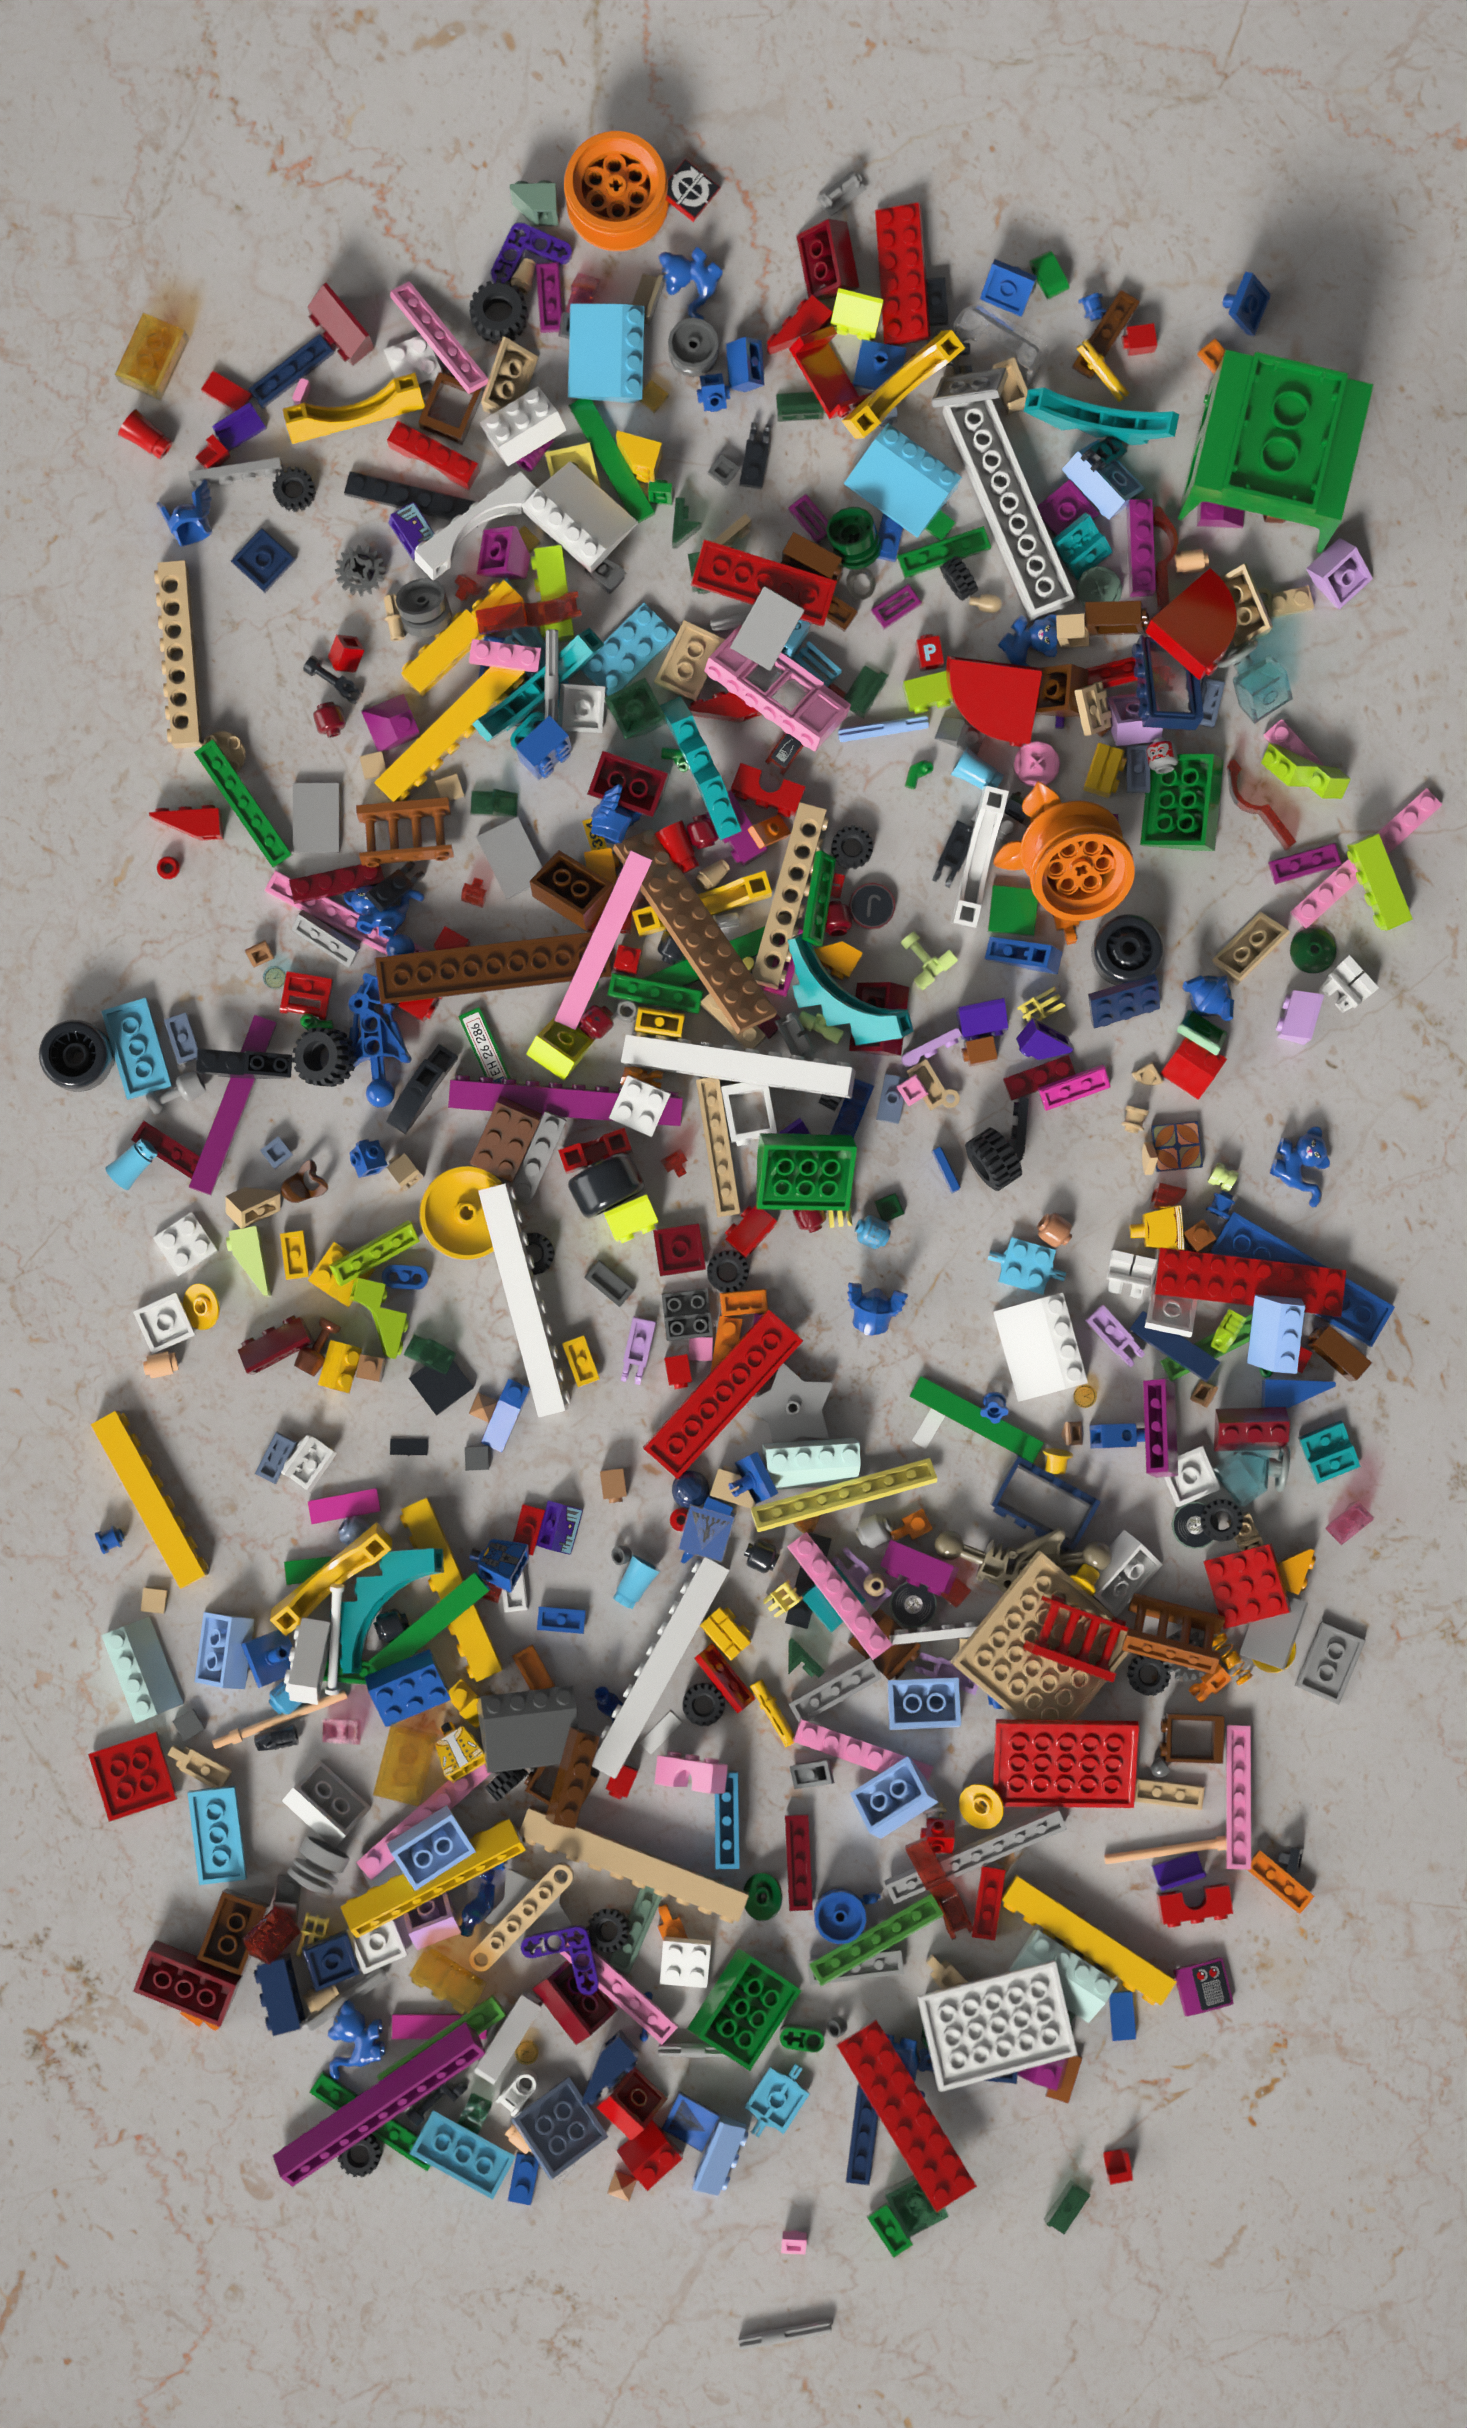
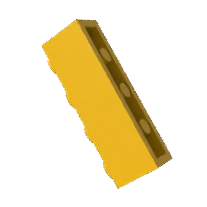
(442, 654)

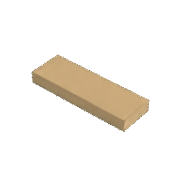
(1169, 1793)

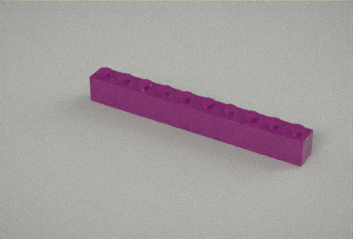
(559, 1100)
(379, 2104)

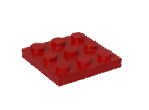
(1247, 1586)
(132, 1776)

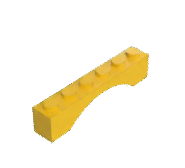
(921, 366)
(311, 421)
(724, 898)
(304, 1599)

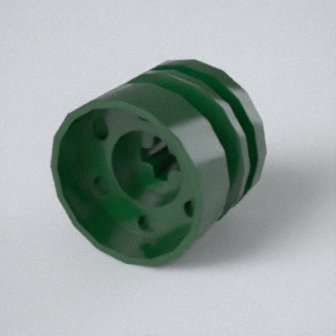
(854, 537)

